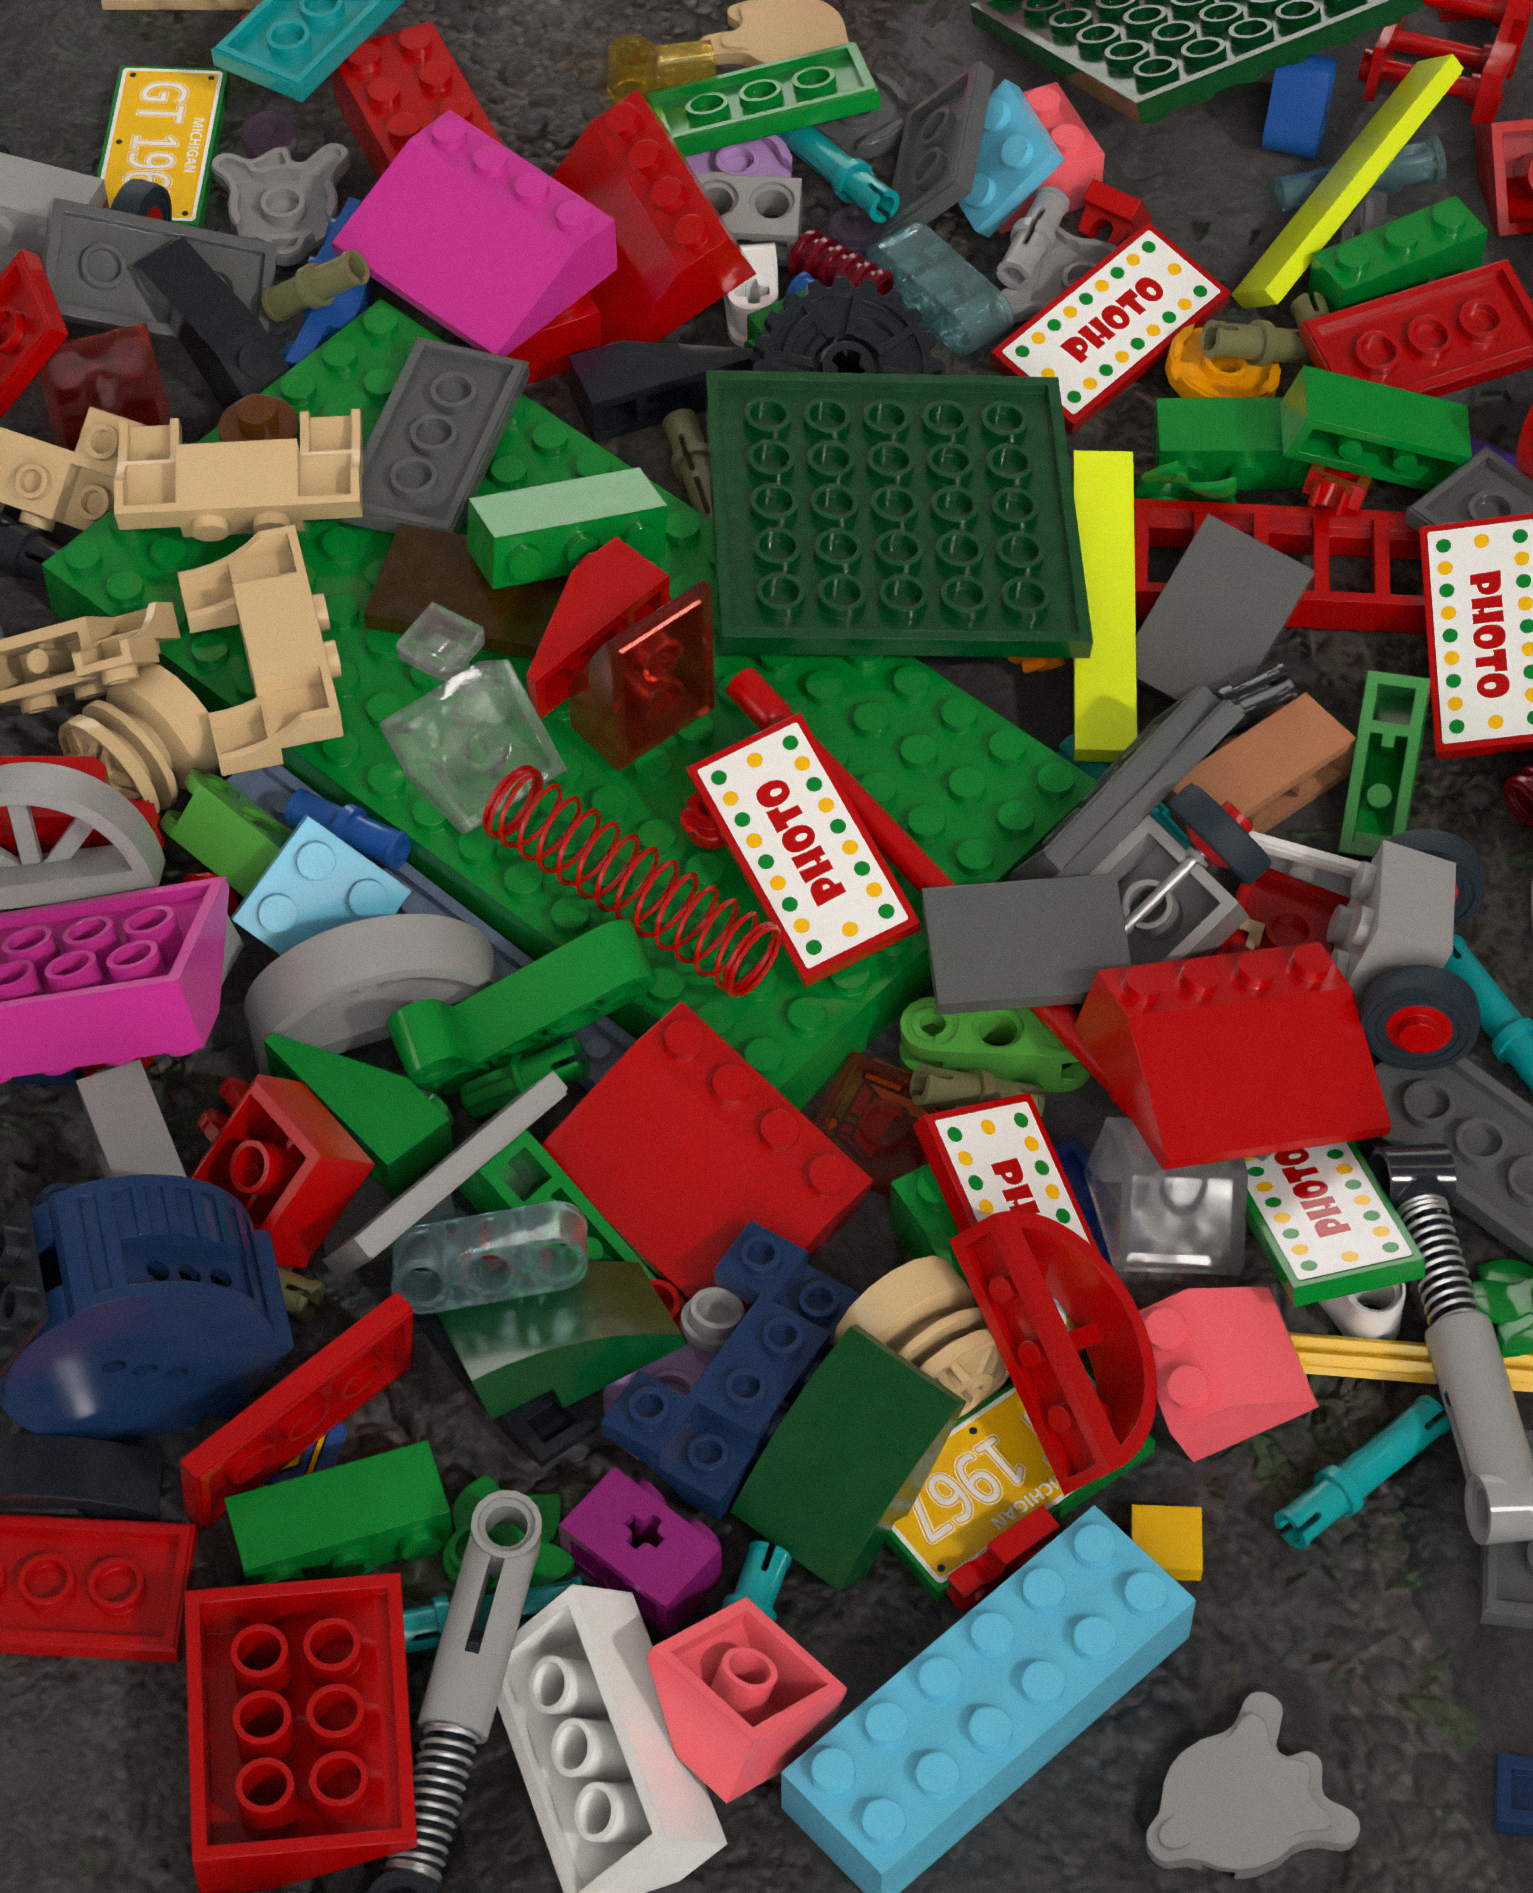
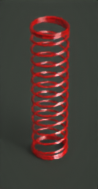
(519, 822)

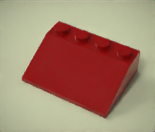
(669, 234)
(1235, 1054)
(695, 1146)
(297, 1730)

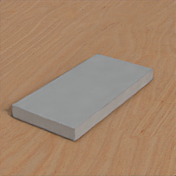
(445, 1176)

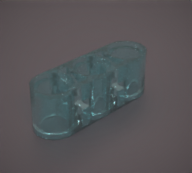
(944, 287)
(514, 1234)

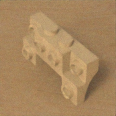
(61, 483)
(238, 484)
(82, 656)
(289, 664)

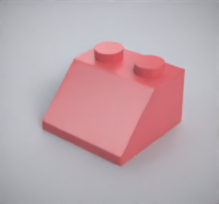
(1081, 151)
(1224, 1366)
(741, 1698)

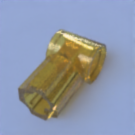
(648, 67)

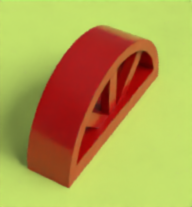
(1011, 1269)

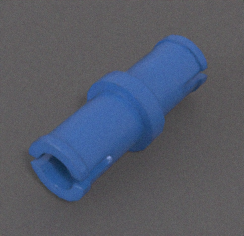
(352, 826)

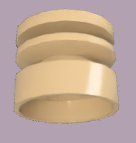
(145, 736)
(933, 1323)

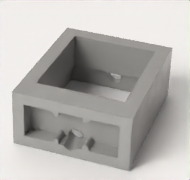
(127, 1123)

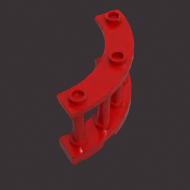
(1493, 61)

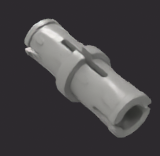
(1033, 238)

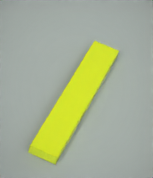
(1347, 182)
(1107, 680)

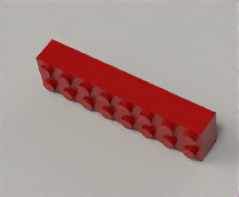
(395, 91)

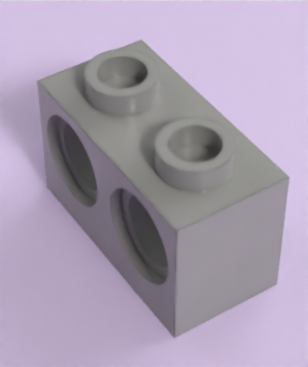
(750, 199)

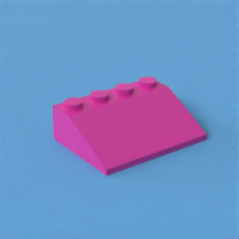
(479, 236)
(111, 977)

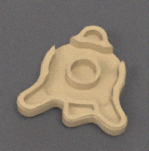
(776, 31)

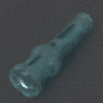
(1412, 164)

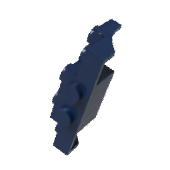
(719, 1430)

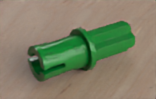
(498, 1087)

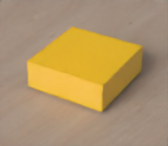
(1170, 1538)

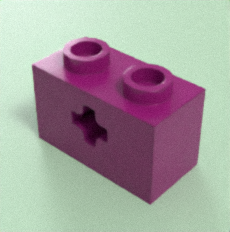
(664, 1579)

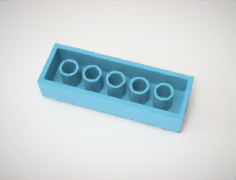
(986, 1705)

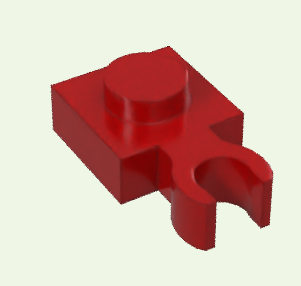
(1336, 489)
(1002, 1558)

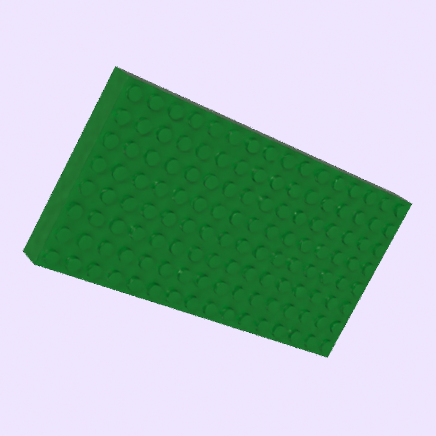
(927, 751)

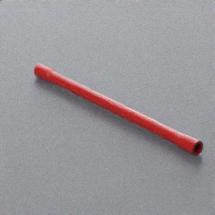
(767, 708)

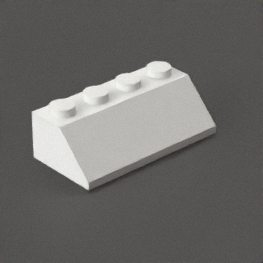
(599, 1749)

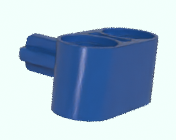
(1300, 106)

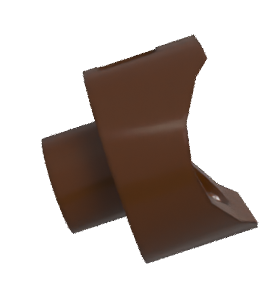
(259, 419)

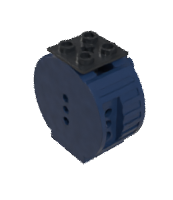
(135, 1307)

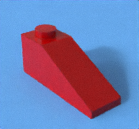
(599, 601)

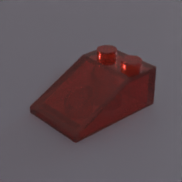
(103, 372)
(648, 680)

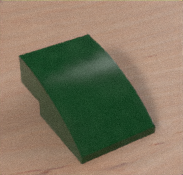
(563, 1338)
(849, 1458)

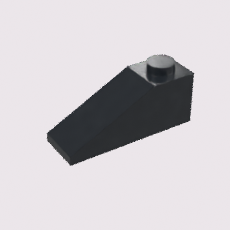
(211, 323)
(641, 382)

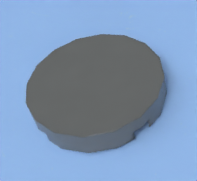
(872, 131)

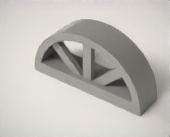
(67, 871)
(355, 976)

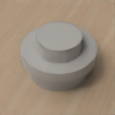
(711, 1318)

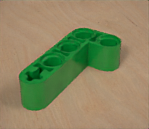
(522, 1011)

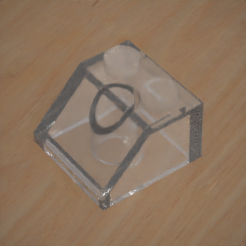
(469, 738)
(1166, 1218)

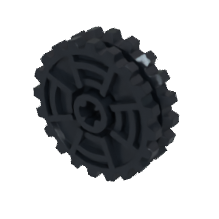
(846, 331)

